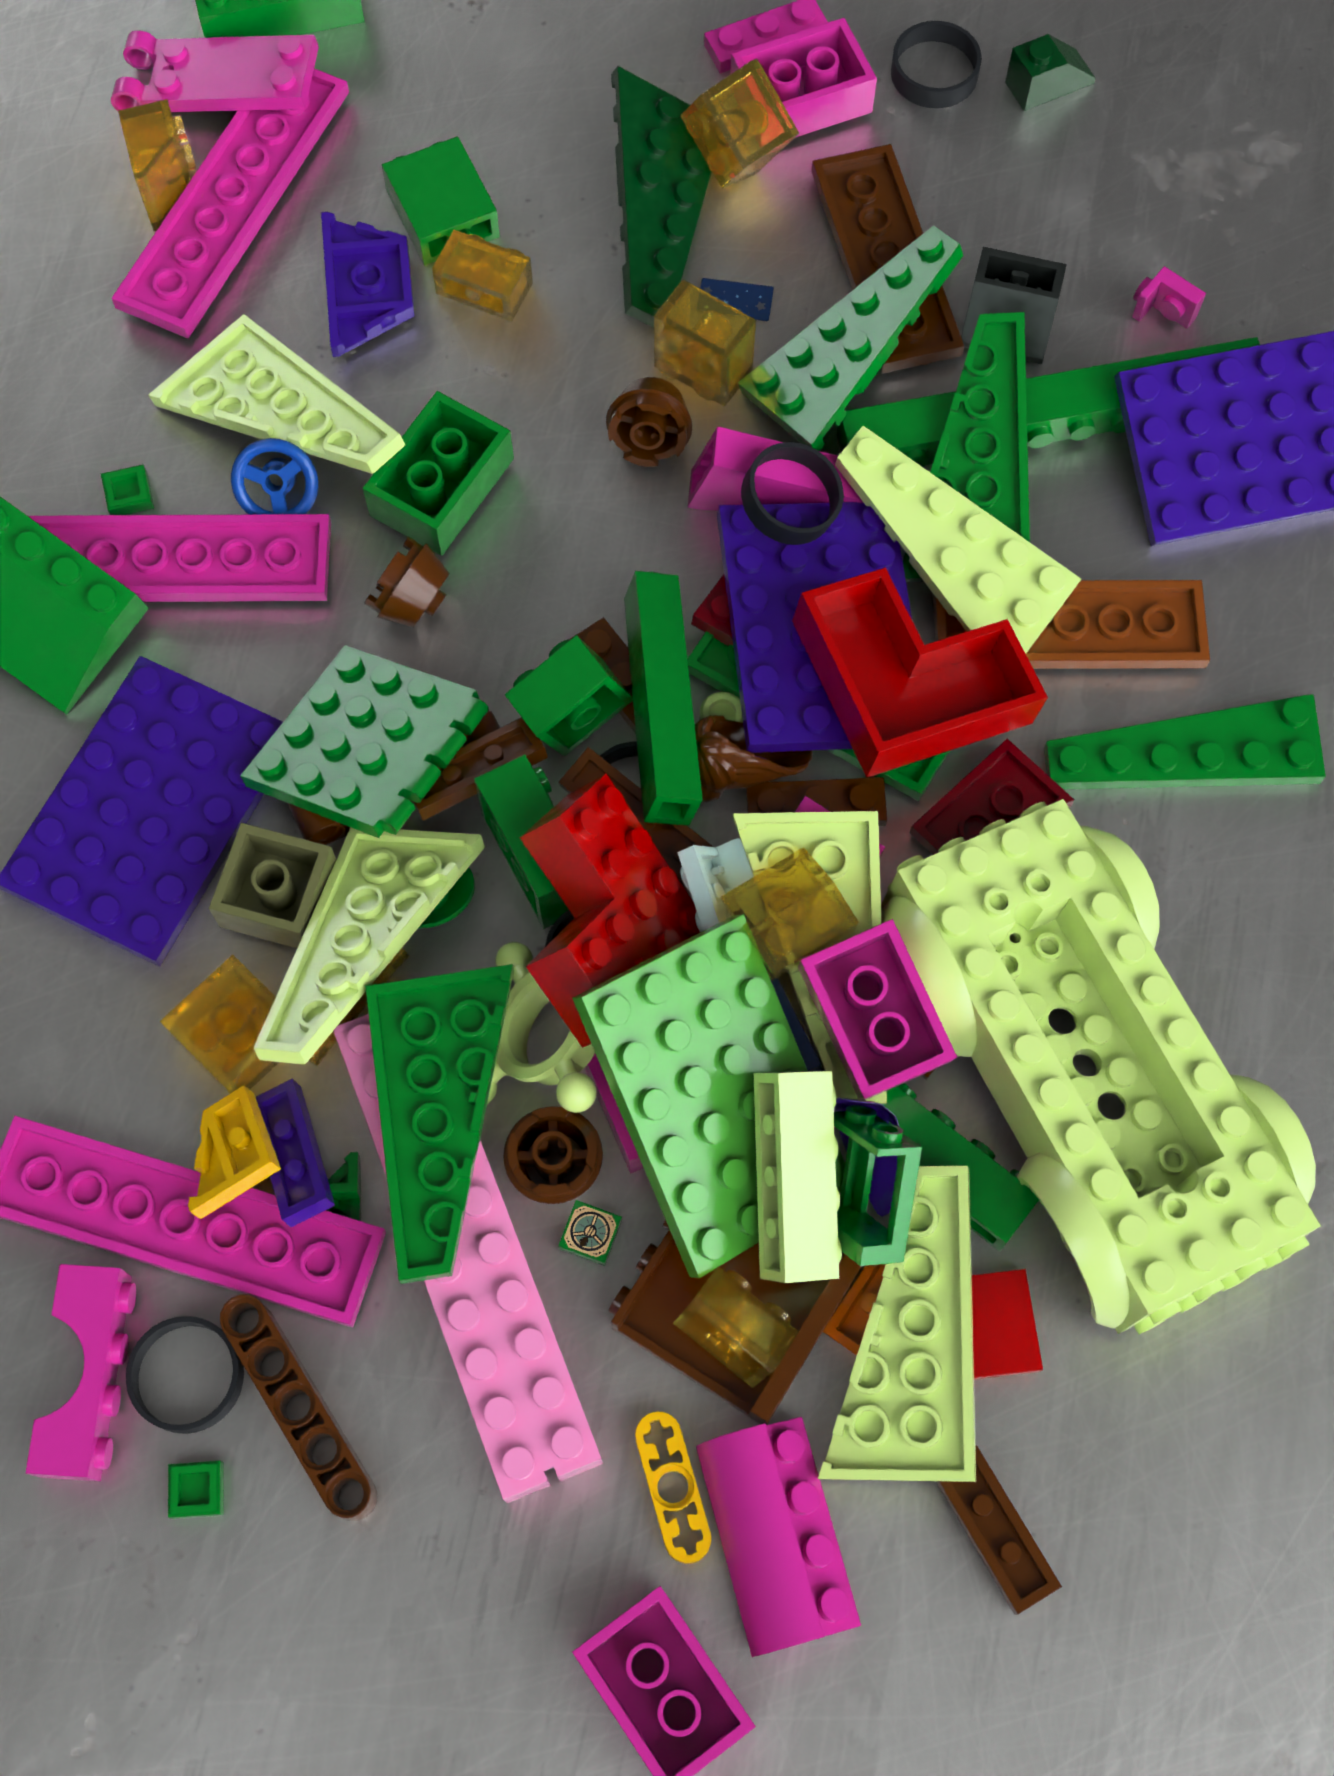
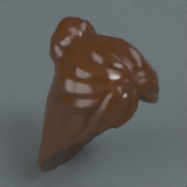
(727, 763)

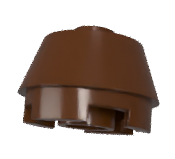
(649, 421)
(410, 585)
(553, 1155)

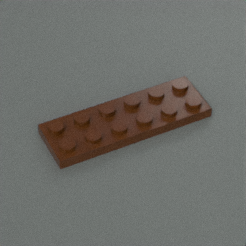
(871, 225)

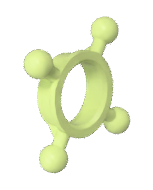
(526, 999)

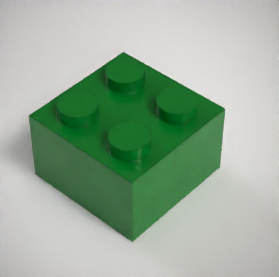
(568, 695)

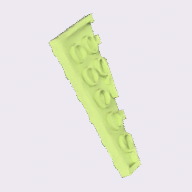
(360, 923)
(914, 1371)

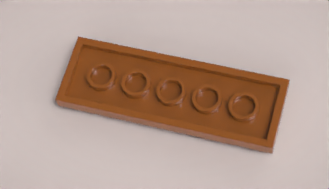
(1117, 627)

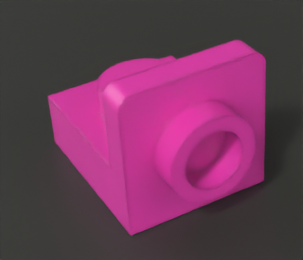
(1170, 295)

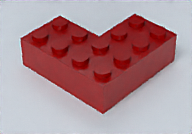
(905, 696)
(616, 888)

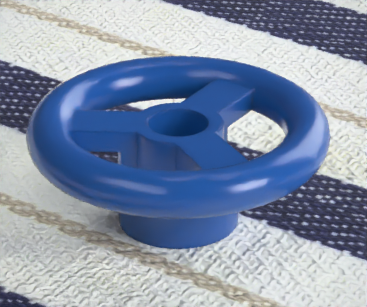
(285, 469)

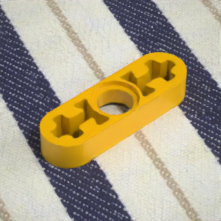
(648, 1453)

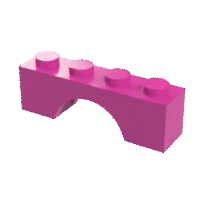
(75, 1437)

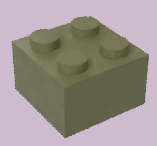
(271, 885)

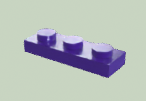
(302, 1181)

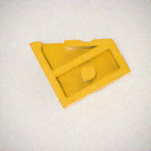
(232, 1151)

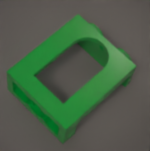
(859, 1233)

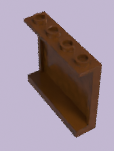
(665, 1289)

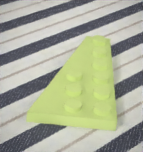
(268, 391)
(958, 549)
(849, 853)

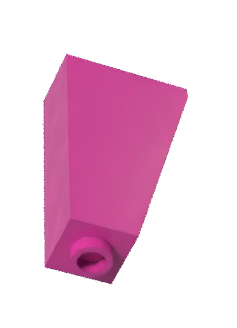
(727, 458)

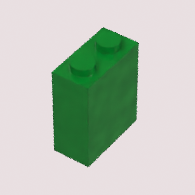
(437, 194)

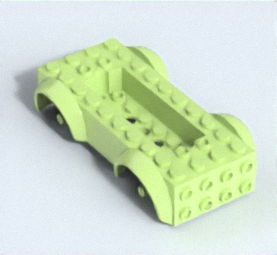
(1204, 1164)

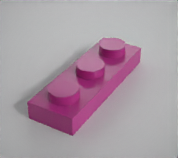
(761, 29)

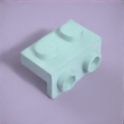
(711, 874)

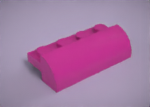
(777, 1536)

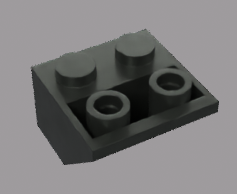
(1016, 284)

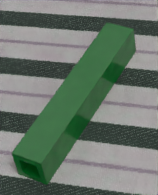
(662, 699)

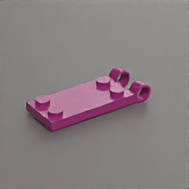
(219, 72)

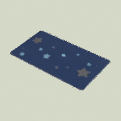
(748, 298)

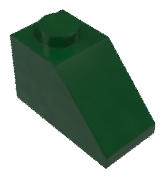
(1045, 71)

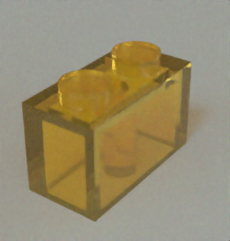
(482, 275)

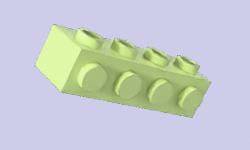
(796, 1176)

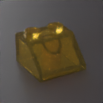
(739, 124)
(157, 156)
(791, 912)
(737, 1326)

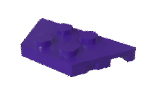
(364, 282)

